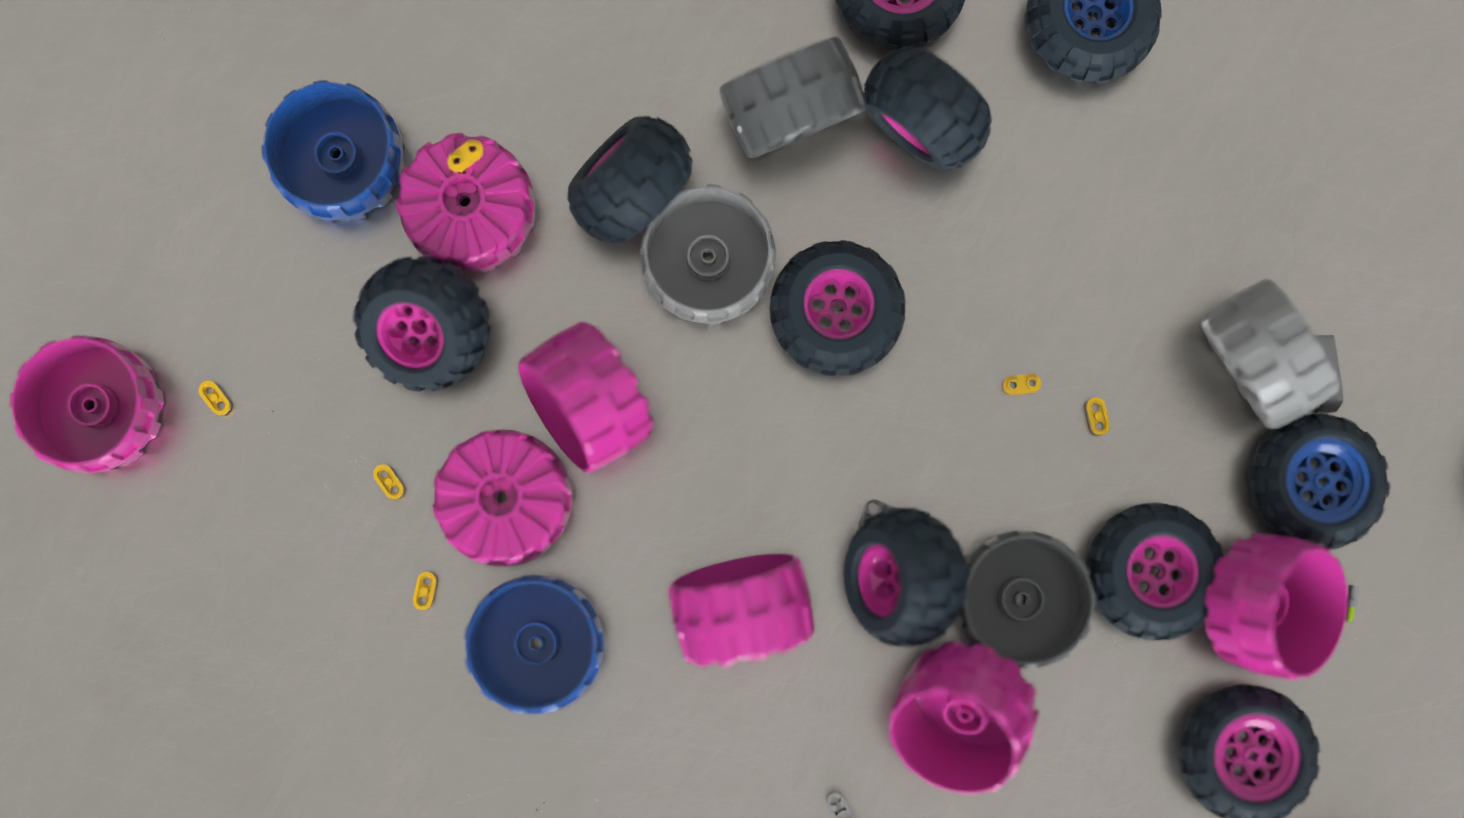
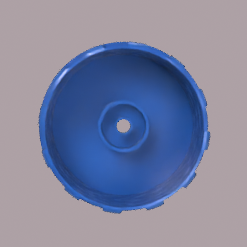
(316, 124)
(502, 651)

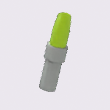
(1352, 603)

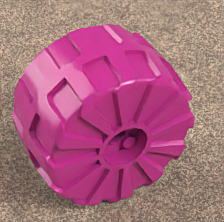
(473, 235)
(586, 396)
(54, 399)
(535, 503)
(1277, 606)
(742, 609)
(964, 718)

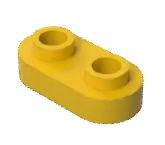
(467, 157)
(1022, 384)
(215, 398)
(1100, 416)
(388, 482)
(422, 589)

